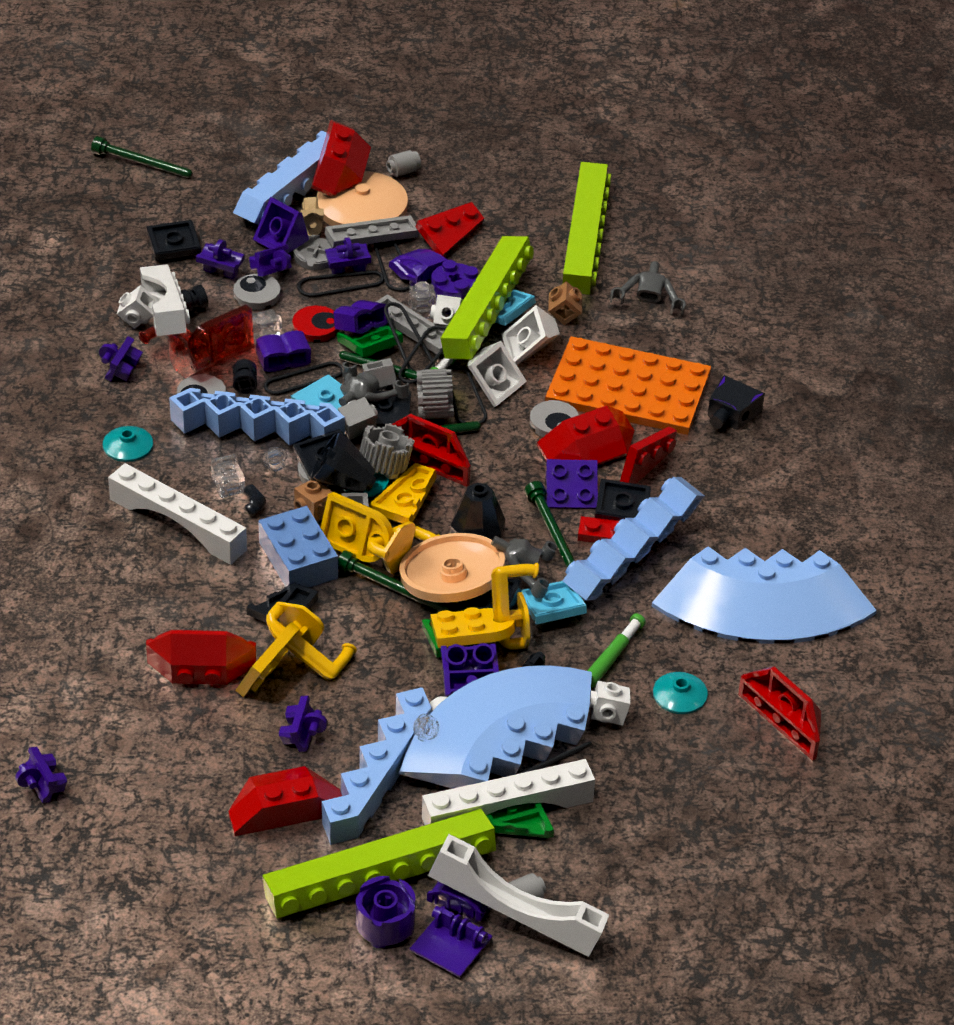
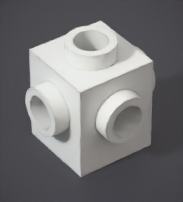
(442, 306)
(136, 307)
(610, 702)

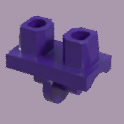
(348, 255)
(220, 257)
(271, 260)
(116, 358)
(304, 722)
(38, 775)

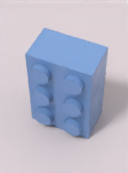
(298, 548)

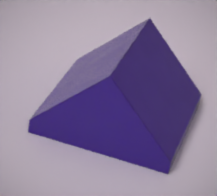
(281, 226)

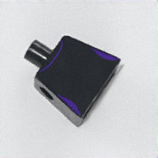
(734, 404)

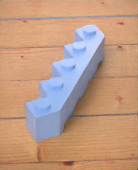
(291, 176)
(254, 415)
(633, 538)
(378, 770)

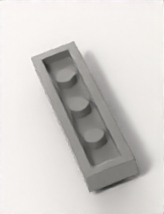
(372, 231)
(399, 321)

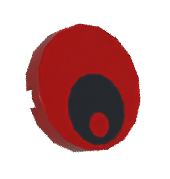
(315, 322)

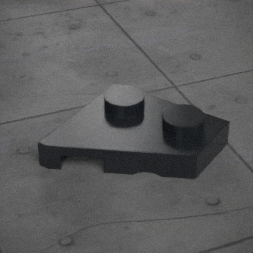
(291, 594)

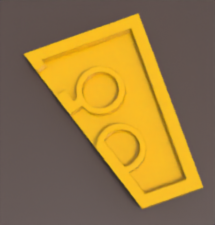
(406, 494)

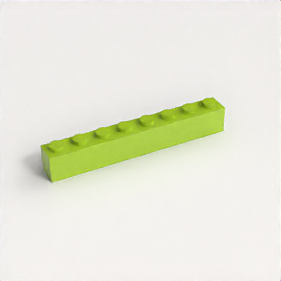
(585, 230)
(486, 297)
(393, 856)

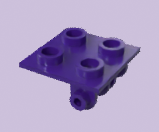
(571, 483)
(451, 941)

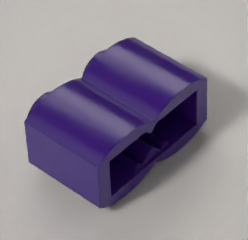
(360, 316)
(283, 351)

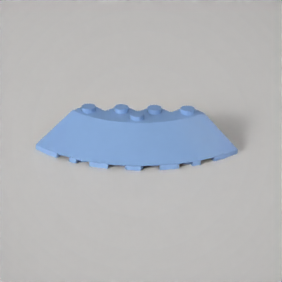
(763, 597)
(498, 722)

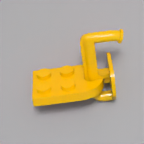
(368, 532)
(489, 624)
(298, 633)

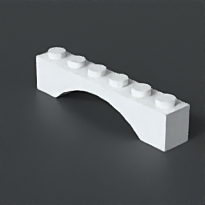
(170, 311)
(215, 531)
(560, 785)
(569, 923)

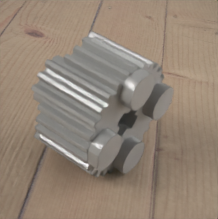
(435, 393)
(387, 449)

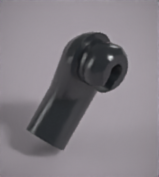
(256, 499)

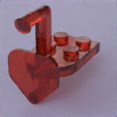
(210, 342)

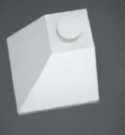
(530, 334)
(496, 372)

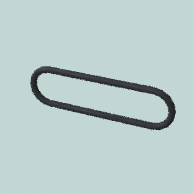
(298, 372)

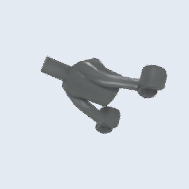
(650, 288)
(365, 386)
(522, 552)

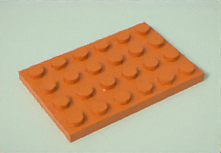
(643, 385)

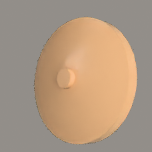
(372, 199)
(450, 567)

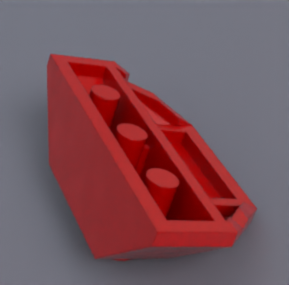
(341, 160)
(594, 435)
(436, 448)
(200, 656)
(784, 707)
(280, 800)

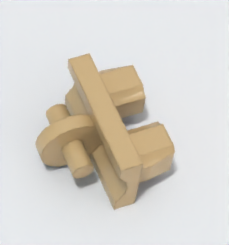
(312, 215)

